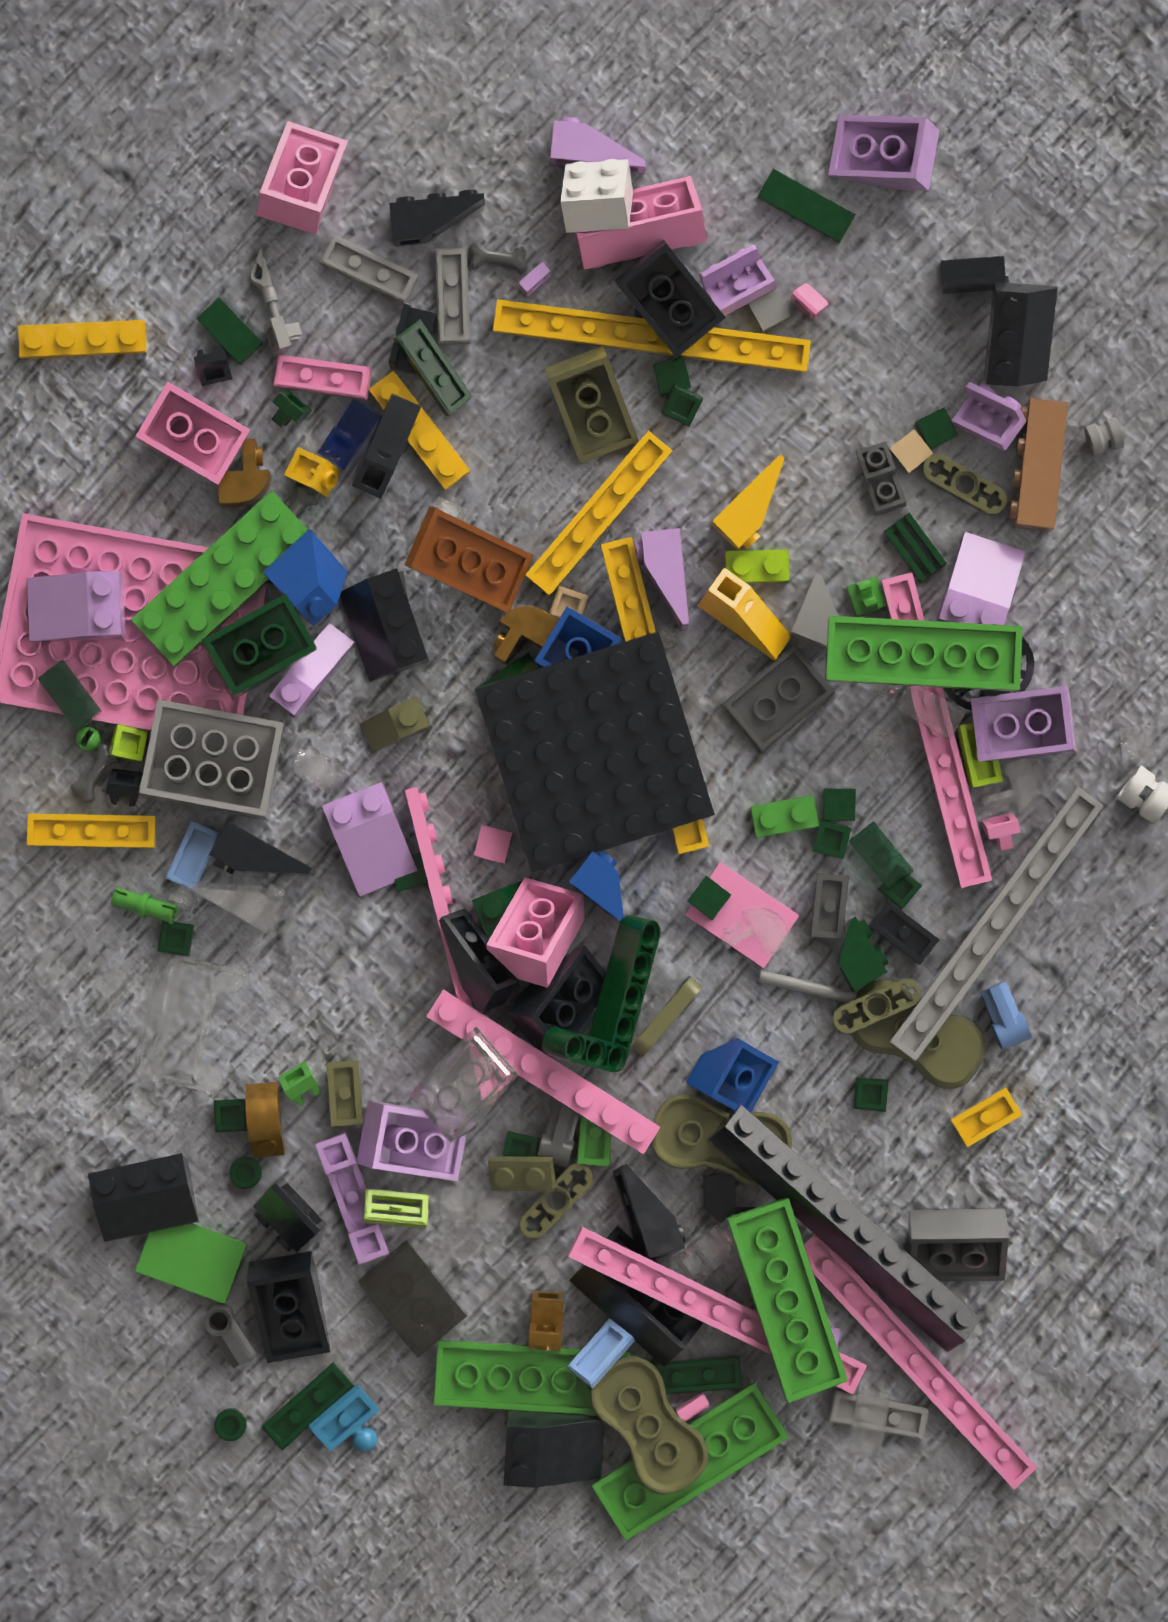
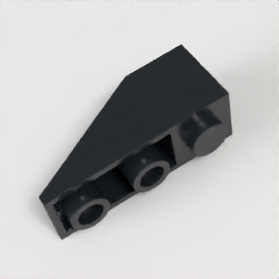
(425, 219)
(385, 446)

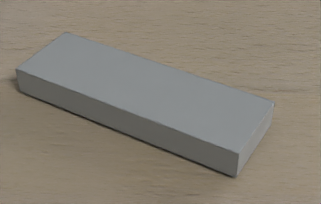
(369, 269)
(452, 296)
(901, 1419)

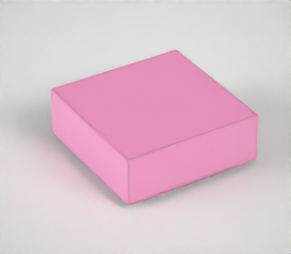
(493, 844)
(692, 1406)

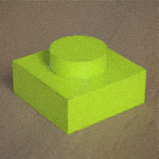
(128, 743)

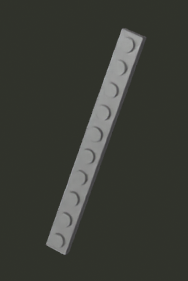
(996, 924)

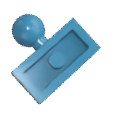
(346, 1419)

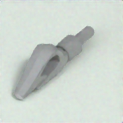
(265, 283)

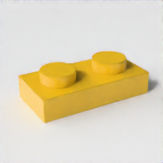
(986, 1117)

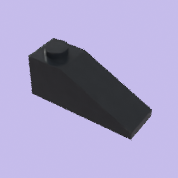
(479, 971)
(649, 1220)

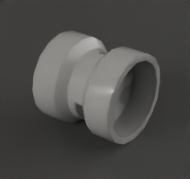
(1104, 436)

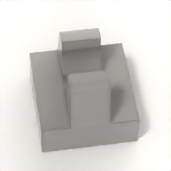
(281, 335)

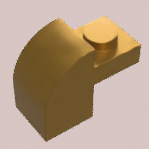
(245, 486)
(525, 623)
(264, 1119)
(546, 1320)

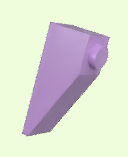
(581, 142)
(311, 672)

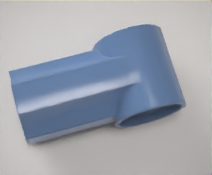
(1008, 1023)

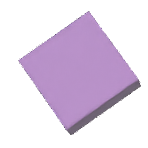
(534, 279)

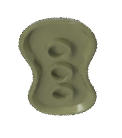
(949, 1057)
(687, 1125)
(663, 1446)

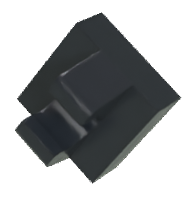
(212, 366)
(125, 784)

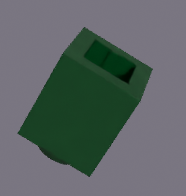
(857, 956)

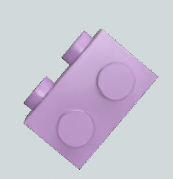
(737, 280)
(989, 416)

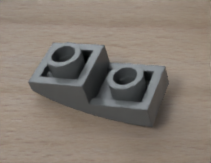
(881, 478)

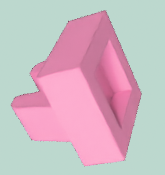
(1001, 829)

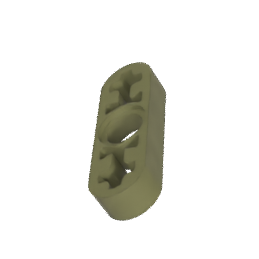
(981, 503)
(902, 1004)
(666, 1016)
(534, 1212)

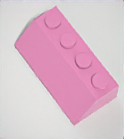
(658, 213)

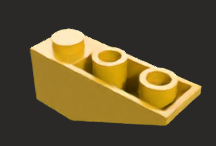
(745, 614)

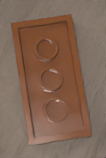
(468, 559)

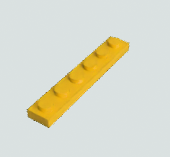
(598, 513)

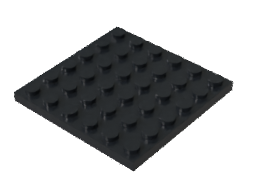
(594, 751)

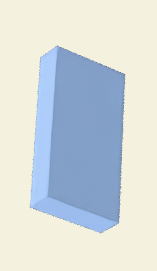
(192, 854)
(601, 1353)

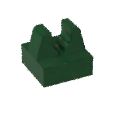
(289, 409)

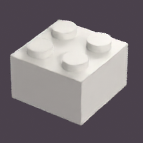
(597, 196)

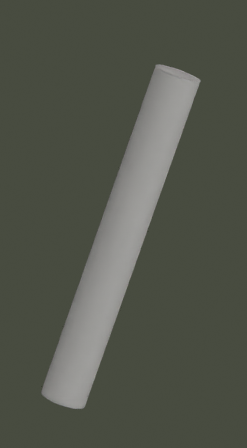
(806, 987)

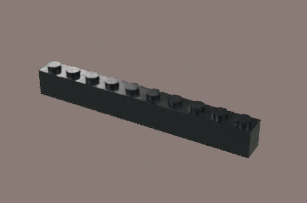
(845, 1229)

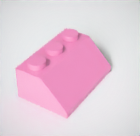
(537, 930)

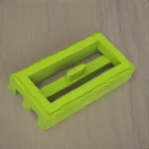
(395, 1220)

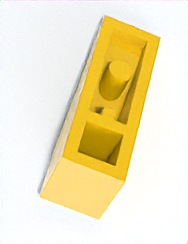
(746, 513)

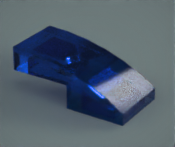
(349, 434)

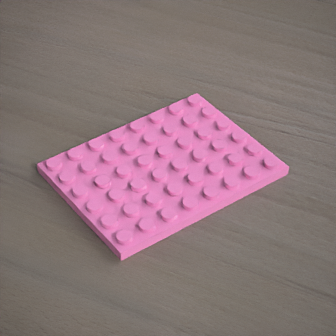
(118, 673)

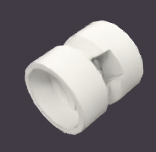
(1155, 802)

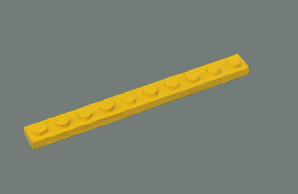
(638, 335)
(637, 621)

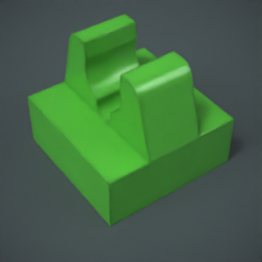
(866, 596)
(298, 1081)

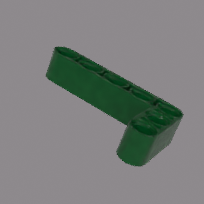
(618, 1002)

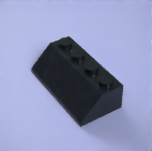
(652, 1323)

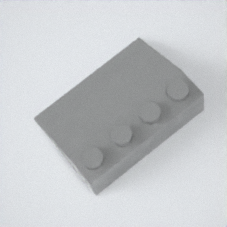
(212, 760)

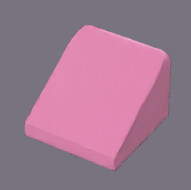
(809, 301)

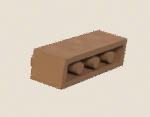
(1039, 465)

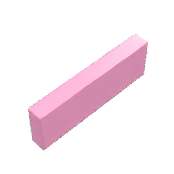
(322, 377)

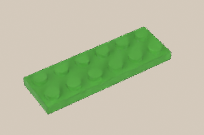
(219, 580)
(923, 653)
(787, 1299)
(509, 1378)
(734, 1436)

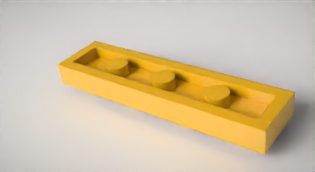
(82, 339)
(424, 436)
(91, 830)

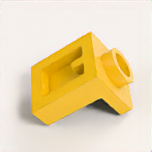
(312, 471)

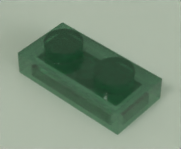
(69, 694)

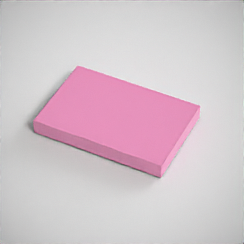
(743, 896)

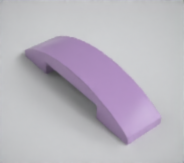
(349, 1190)

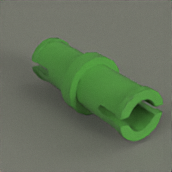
(144, 905)

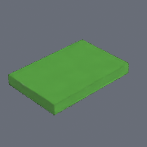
(193, 1260)

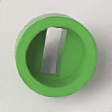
(94, 741)

